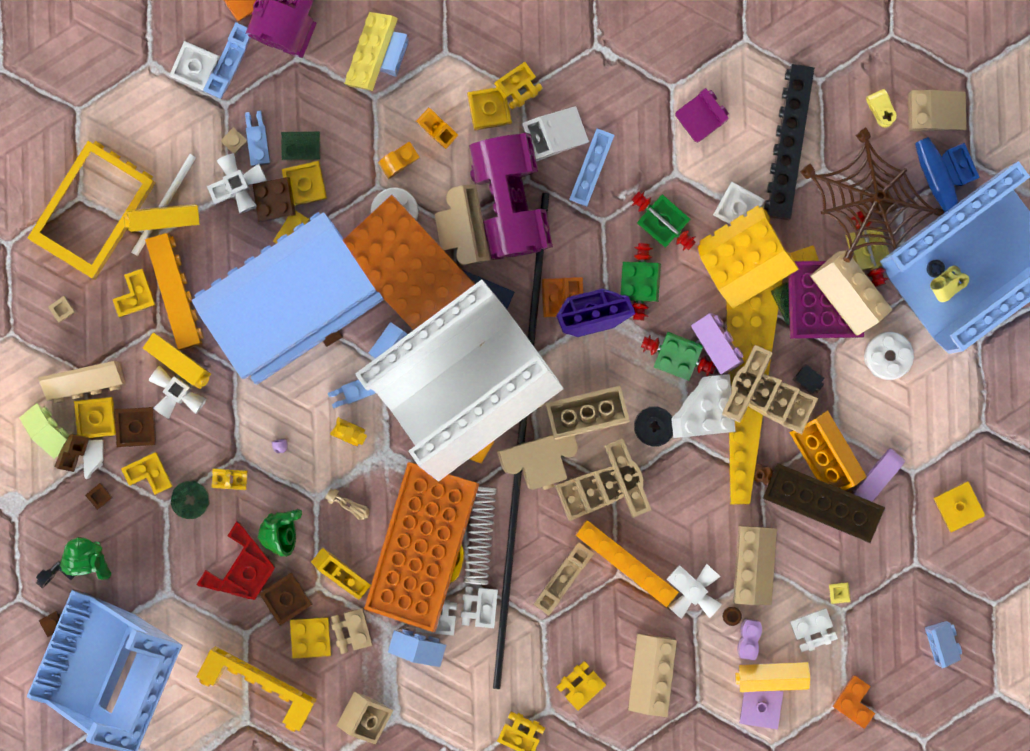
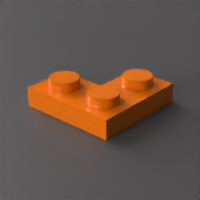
(849, 702)

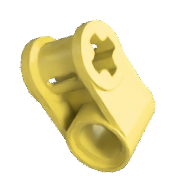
(881, 105)
(948, 284)

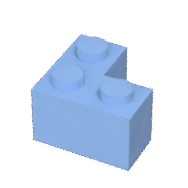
(417, 648)

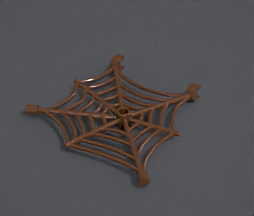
(875, 199)

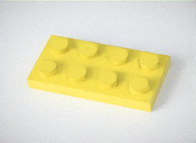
(370, 51)

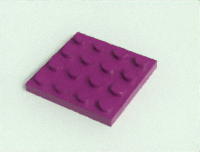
(811, 310)

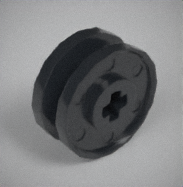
(644, 432)

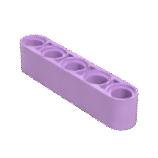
(879, 475)

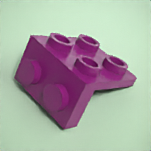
(702, 115)

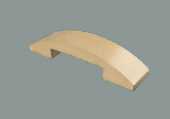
(563, 578)

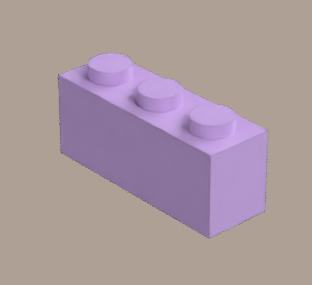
(718, 343)

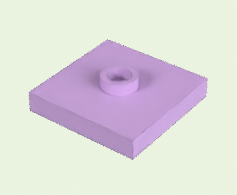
(761, 708)

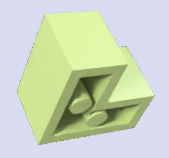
(44, 430)

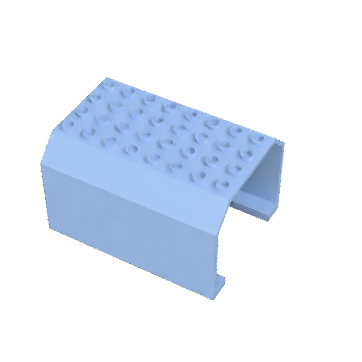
(988, 242)
(286, 299)

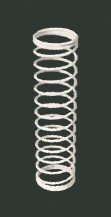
(473, 579)

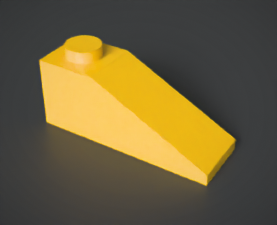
(340, 573)

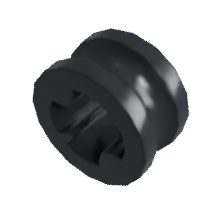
(929, 268)

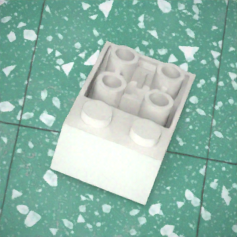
(556, 132)

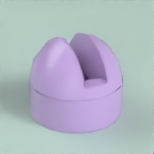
(280, 445)

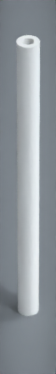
(166, 200)

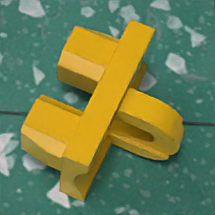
(349, 432)
(221, 479)

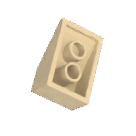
(936, 110)

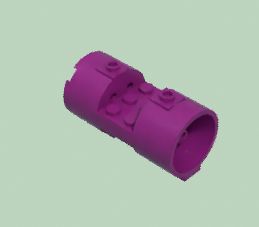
(282, 25)
(502, 164)

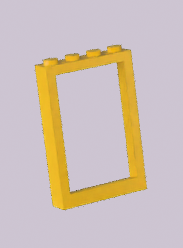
(118, 232)

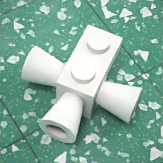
(236, 183)
(177, 391)
(693, 591)

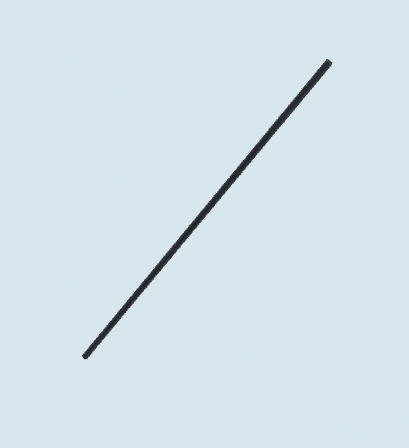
(517, 477)

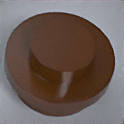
(732, 616)

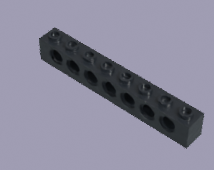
(804, 75)

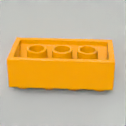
(828, 453)

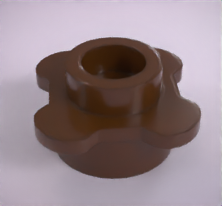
(767, 474)

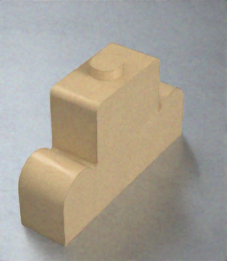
(463, 226)
(539, 460)

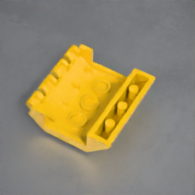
(745, 257)

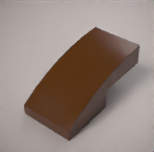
(70, 452)

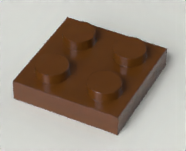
(274, 199)
(135, 427)
(285, 599)

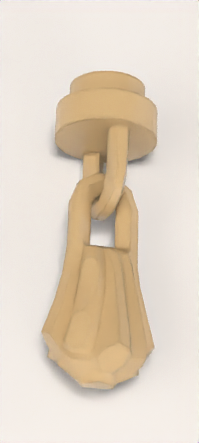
(358, 510)

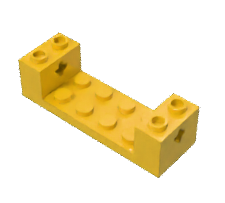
(219, 659)

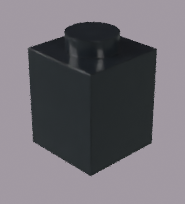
(809, 379)

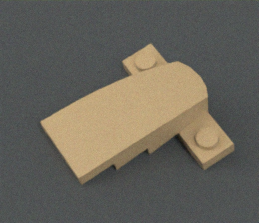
(768, 395)
(606, 486)

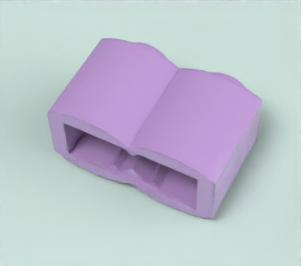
(748, 645)

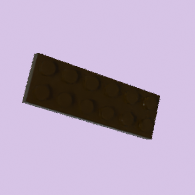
(824, 503)

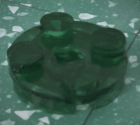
(179, 497)

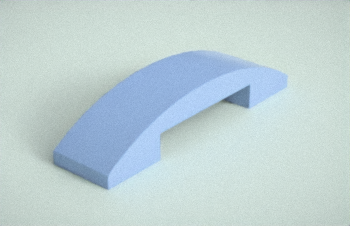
(228, 62)

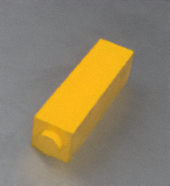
(162, 217)
(177, 361)
(773, 677)

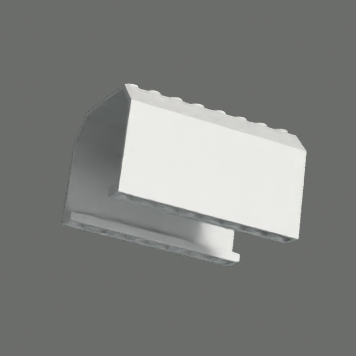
(452, 390)

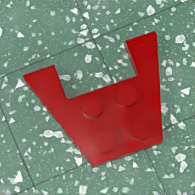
(248, 571)

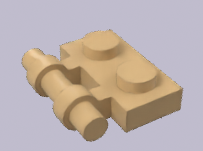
(357, 628)

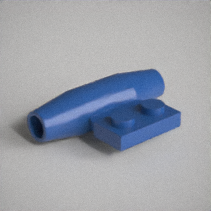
(945, 171)

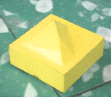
(839, 593)

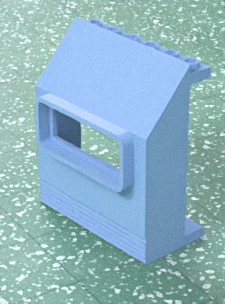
(87, 662)

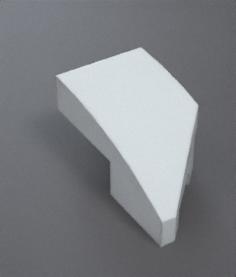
(93, 457)

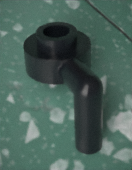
(45, 577)

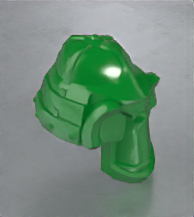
(279, 532)
(84, 557)

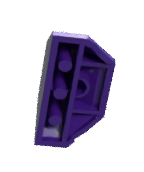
(594, 312)

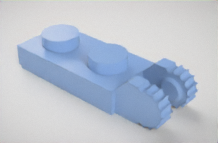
(257, 140)
(353, 392)

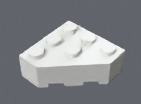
(704, 408)

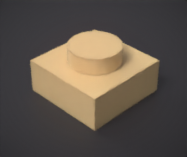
(234, 140)
(61, 309)

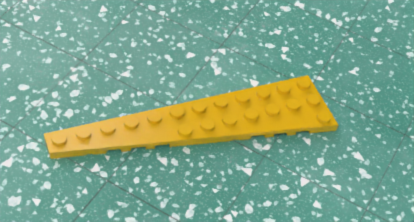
(749, 325)

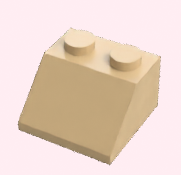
(364, 718)

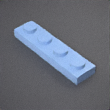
(591, 167)

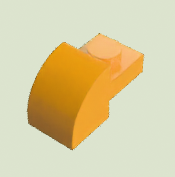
(437, 128)
(398, 160)

